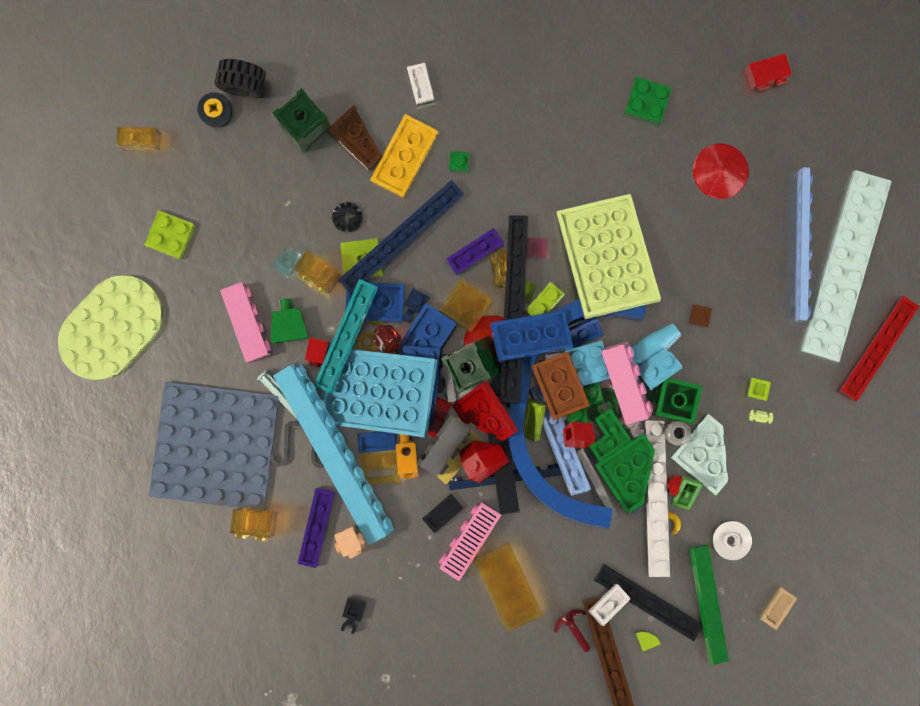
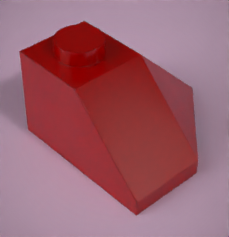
(482, 459)

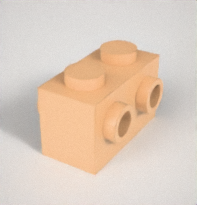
(349, 542)

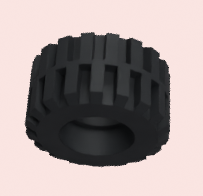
(240, 78)

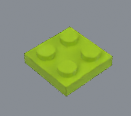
(169, 234)

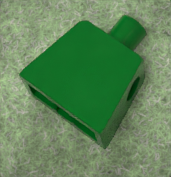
(288, 324)

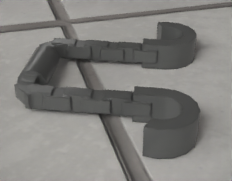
(296, 425)

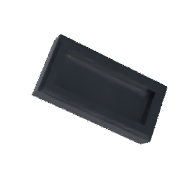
(442, 513)

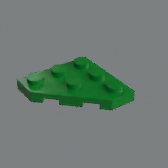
(629, 472)

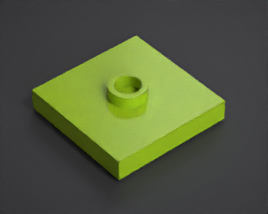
(355, 250)

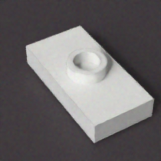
(420, 83)

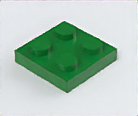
(648, 100)

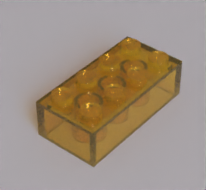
(508, 587)

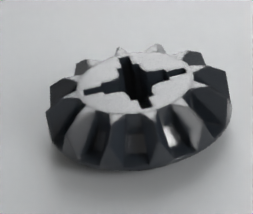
(353, 222)

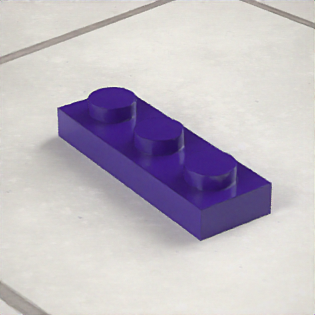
(475, 251)

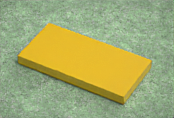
(404, 156)

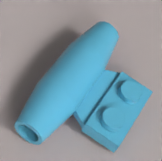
(652, 356)

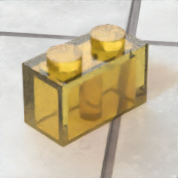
(138, 138)

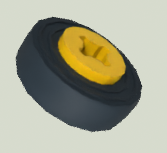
(219, 114)

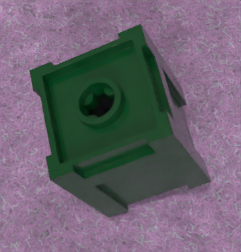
(304, 130)
(482, 360)

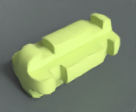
(761, 416)

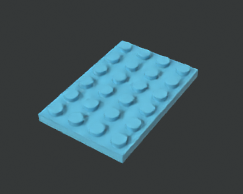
(383, 393)

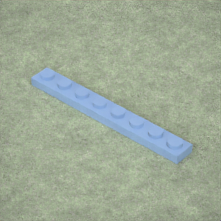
(803, 253)

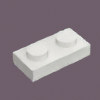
(609, 604)

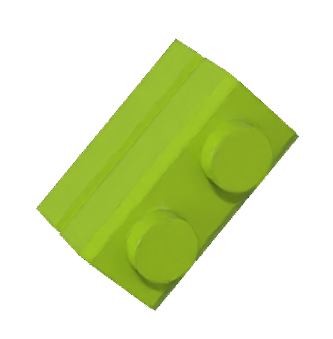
(545, 300)

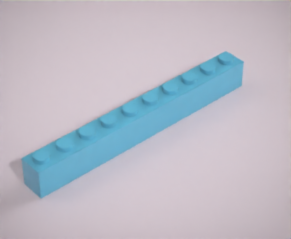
(334, 452)

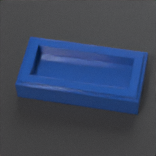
(376, 441)

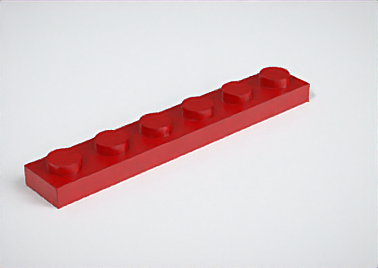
(879, 348)

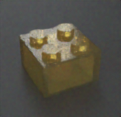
(318, 272)
(466, 305)
(253, 523)

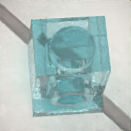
(280, 263)

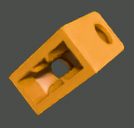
(407, 464)

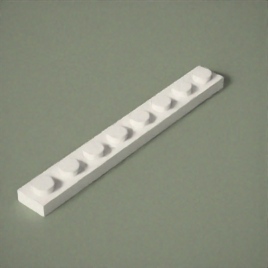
(657, 503)

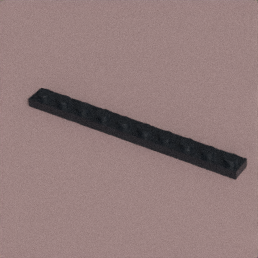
(514, 301)

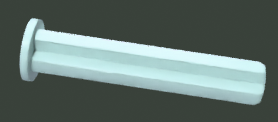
(272, 385)

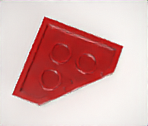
(485, 411)

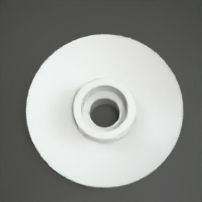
(741, 544)

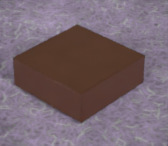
(700, 315)

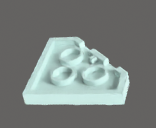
(705, 455)

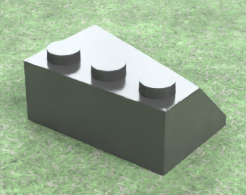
(444, 446)

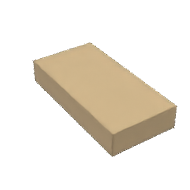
(778, 608)

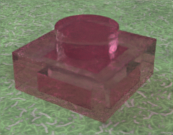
(537, 248)

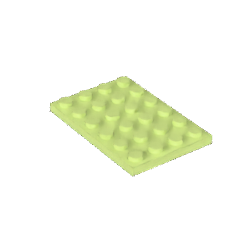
(608, 256)

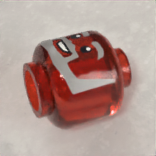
(387, 338)

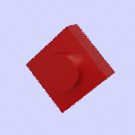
(673, 484)

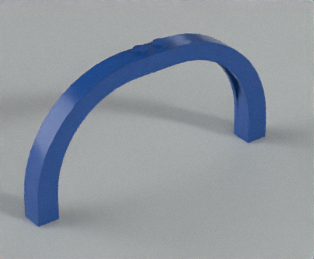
(557, 502)

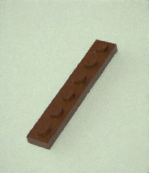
(609, 658)

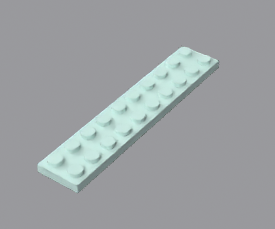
(846, 266)

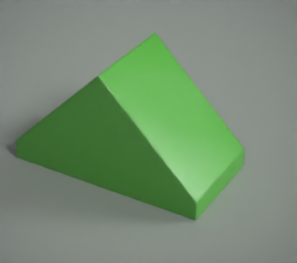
(687, 493)

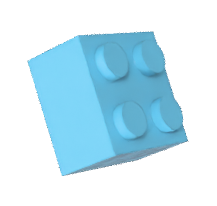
(589, 363)

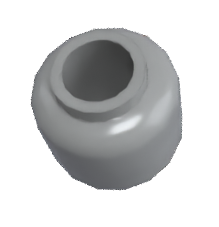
(677, 433)

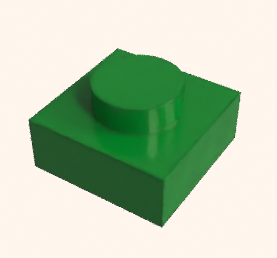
(458, 161)

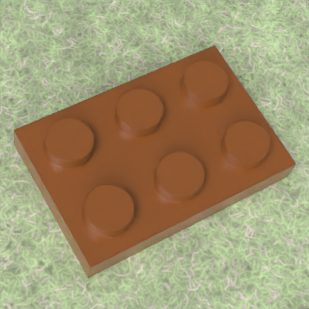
(560, 385)

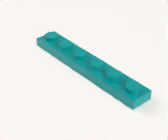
(345, 336)

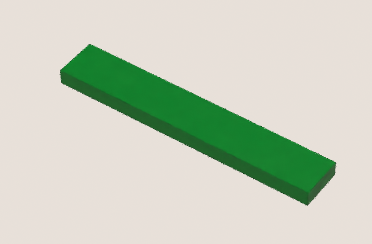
(709, 605)

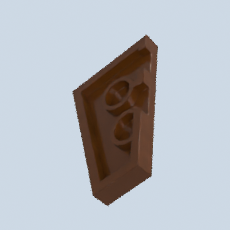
(355, 138)

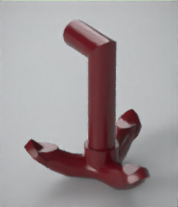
(569, 621)

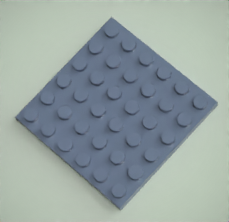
(214, 446)

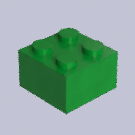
(678, 400)

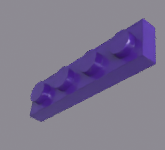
(316, 527)

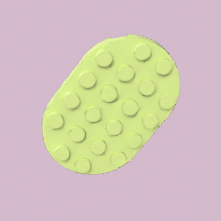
(110, 327)

